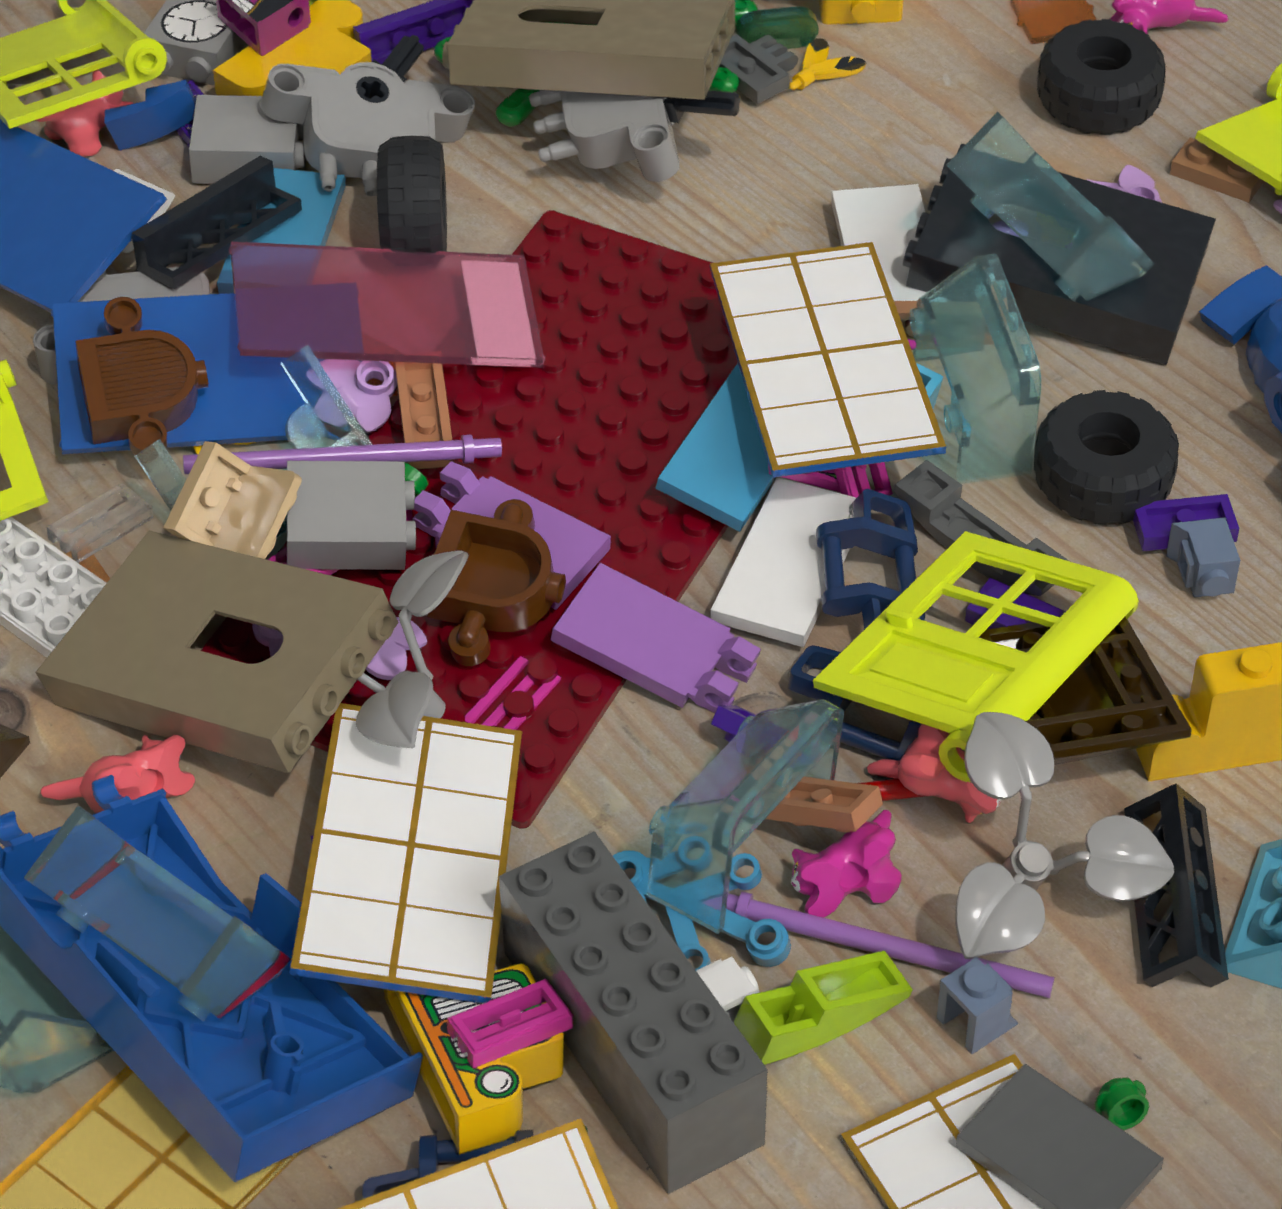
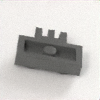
(759, 66)

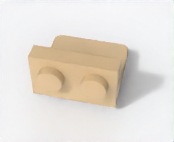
(232, 503)

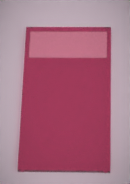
(384, 305)

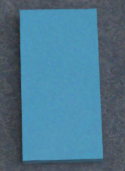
(306, 227)
(721, 460)

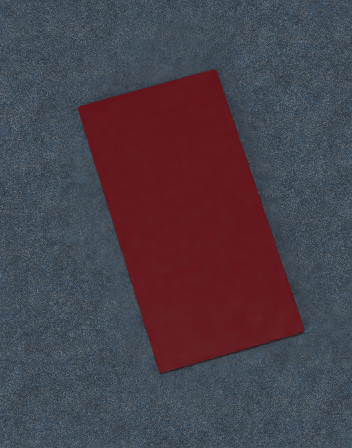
(625, 376)

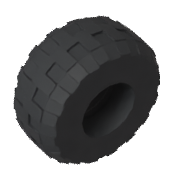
(1101, 76)
(412, 195)
(1105, 456)

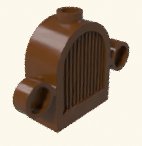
(137, 380)
(504, 581)

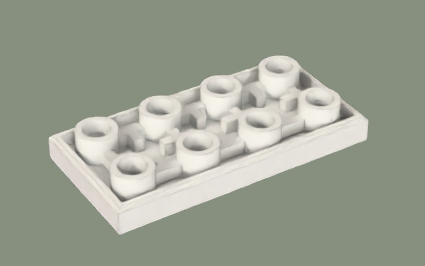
(887, 219)
(780, 568)
(40, 587)

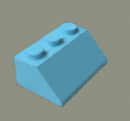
(1257, 934)

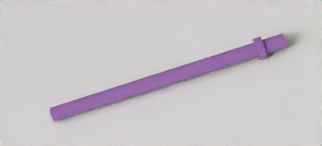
(463, 449)
(876, 941)

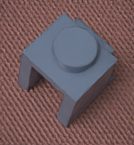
(1205, 556)
(983, 996)

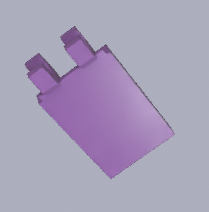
(572, 543)
(655, 641)

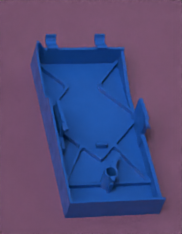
(245, 1085)

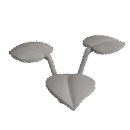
(396, 711)
(999, 902)

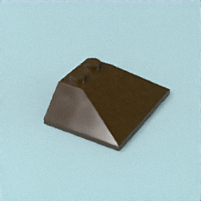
(1107, 703)

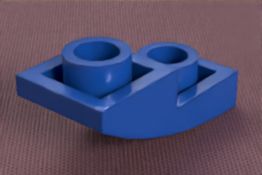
(162, 112)
(1242, 303)

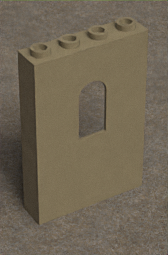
(633, 50)
(135, 665)

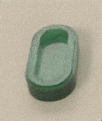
(788, 25)

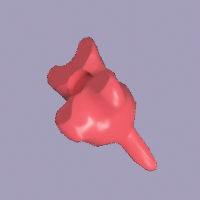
(82, 123)
(134, 773)
(926, 776)

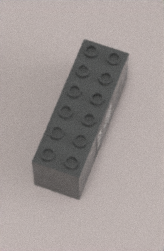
(640, 1012)

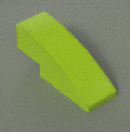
(820, 1005)

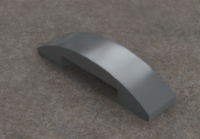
(940, 509)

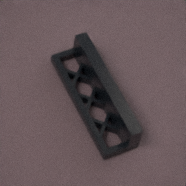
(206, 220)
(1195, 906)

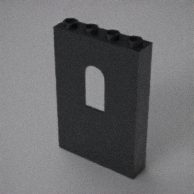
(1133, 319)

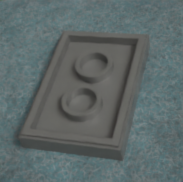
(1057, 1147)

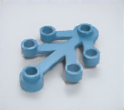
(735, 924)

